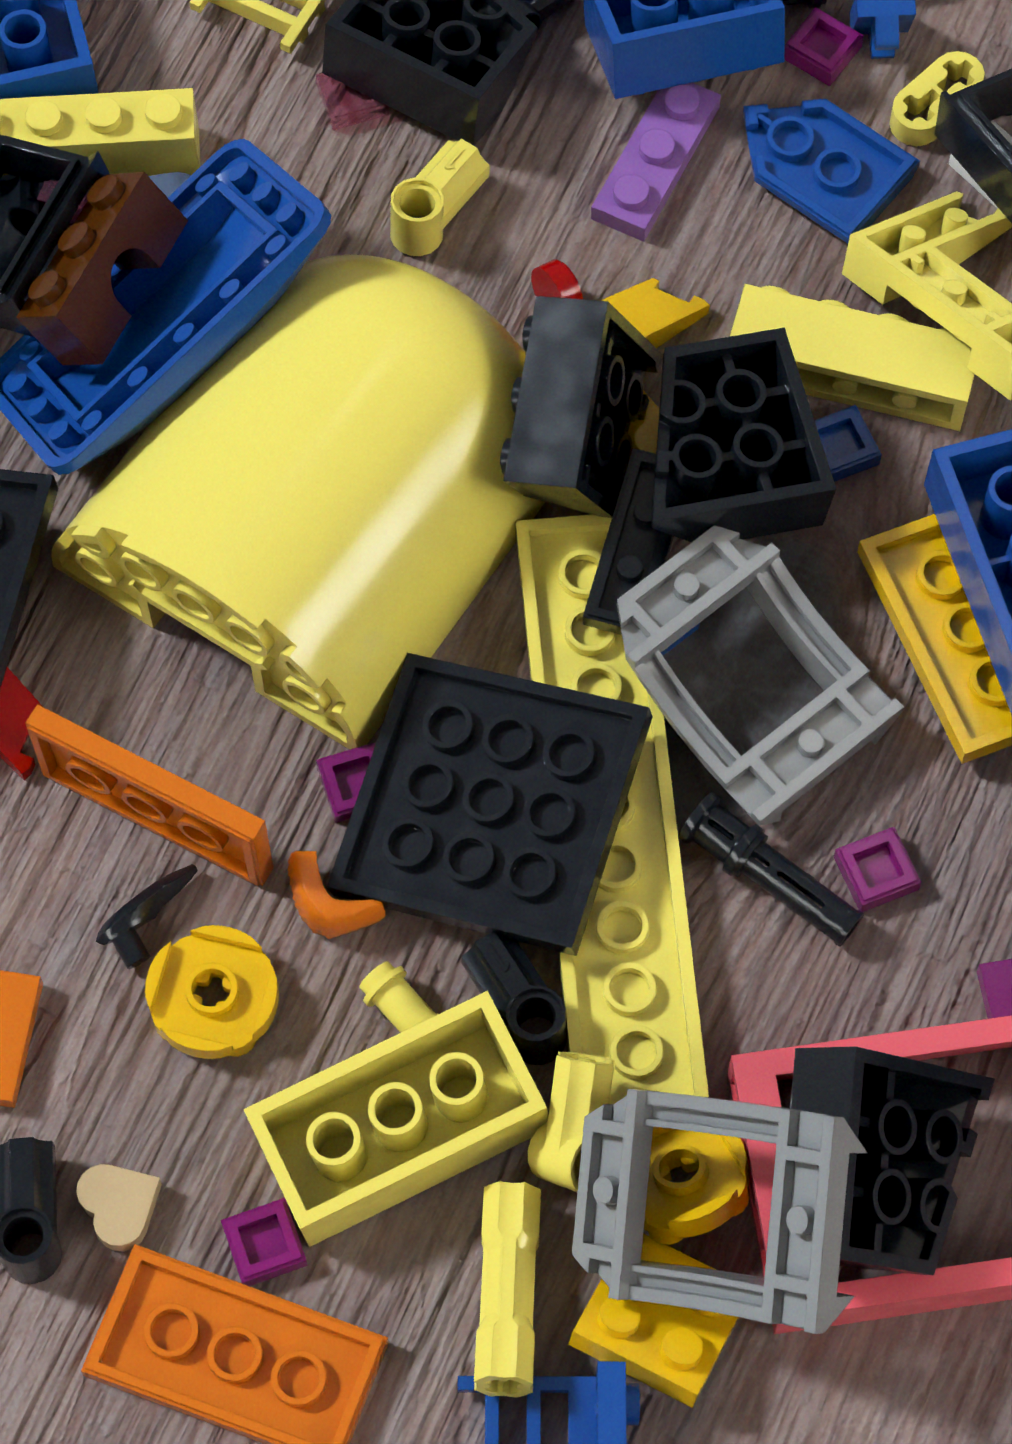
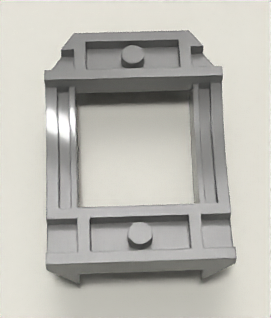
(807, 744)
(803, 1220)

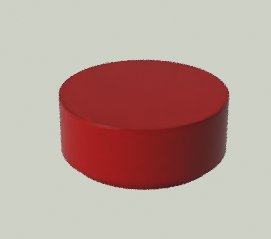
(555, 280)

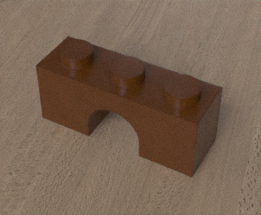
(73, 301)

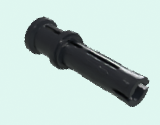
(738, 856)

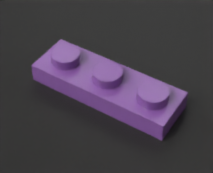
(655, 159)

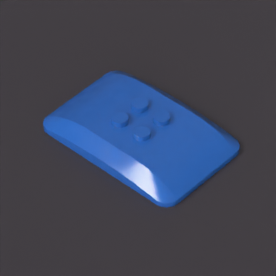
(227, 269)

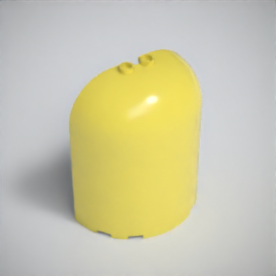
(321, 490)

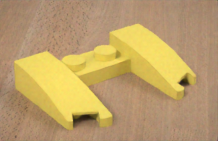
(920, 260)

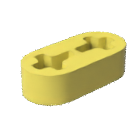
(926, 92)

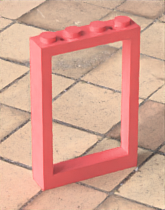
(754, 1080)

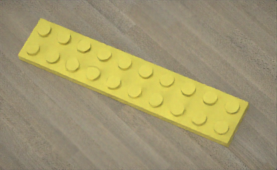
(634, 971)

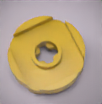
(193, 961)
(706, 1199)

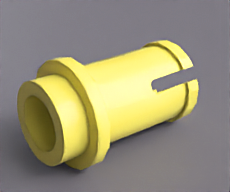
(395, 997)

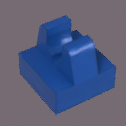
(882, 23)

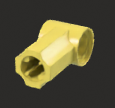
(435, 196)
(578, 1088)

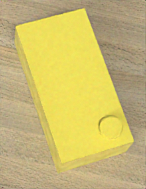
(398, 1118)

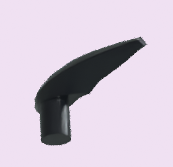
(143, 908)

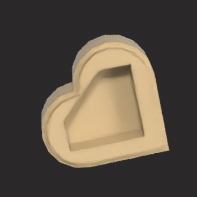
(119, 1203)

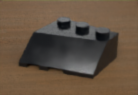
(431, 58)
(576, 404)
(737, 441)
(914, 1132)

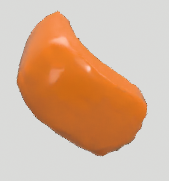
(321, 911)

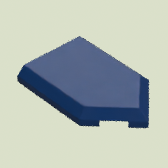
(826, 163)

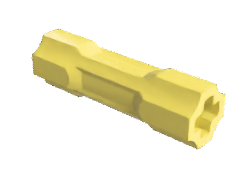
(507, 1290)

